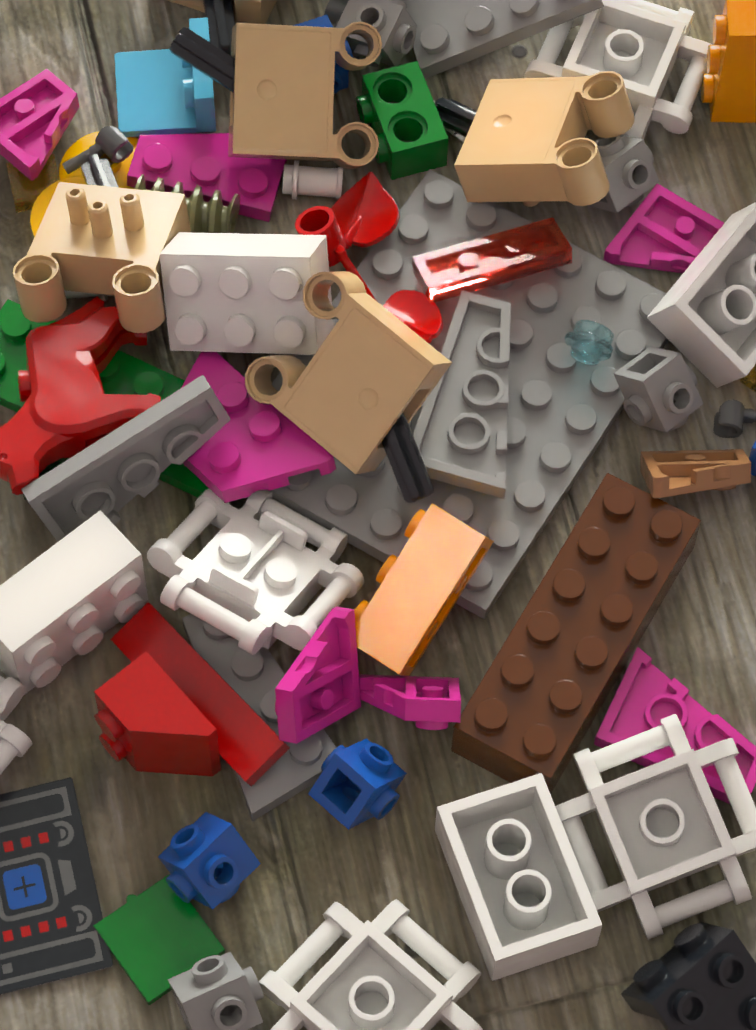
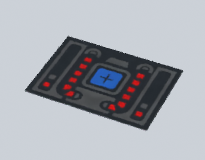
(46, 889)

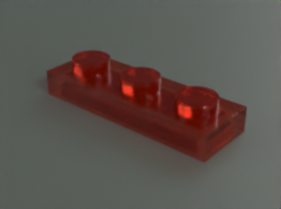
(492, 260)

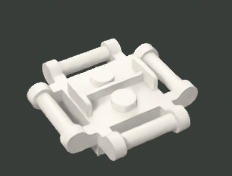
(641, 46)
(255, 571)
(662, 824)
(371, 978)

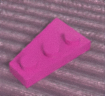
(205, 163)
(649, 696)

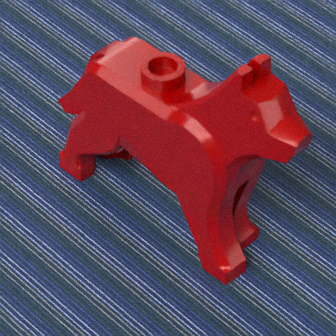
(65, 393)

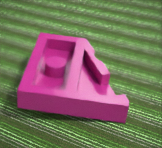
(34, 121)
(662, 234)
(321, 681)
(420, 699)

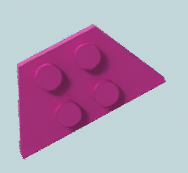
(257, 444)

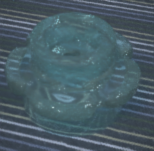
(590, 342)

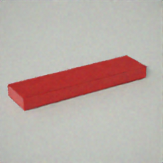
(243, 735)

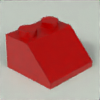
(155, 723)

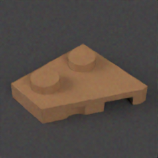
(693, 471)

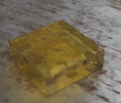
(27, 191)

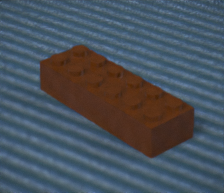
(575, 634)

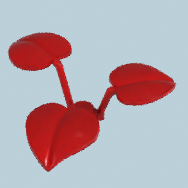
(365, 218)

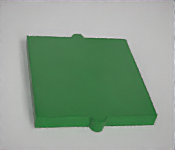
(157, 938)

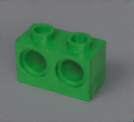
(410, 118)

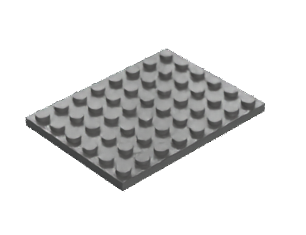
(554, 402)

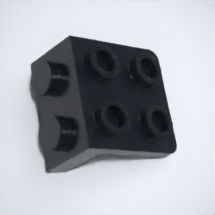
(698, 983)

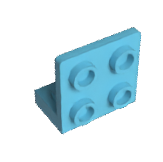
(163, 92)

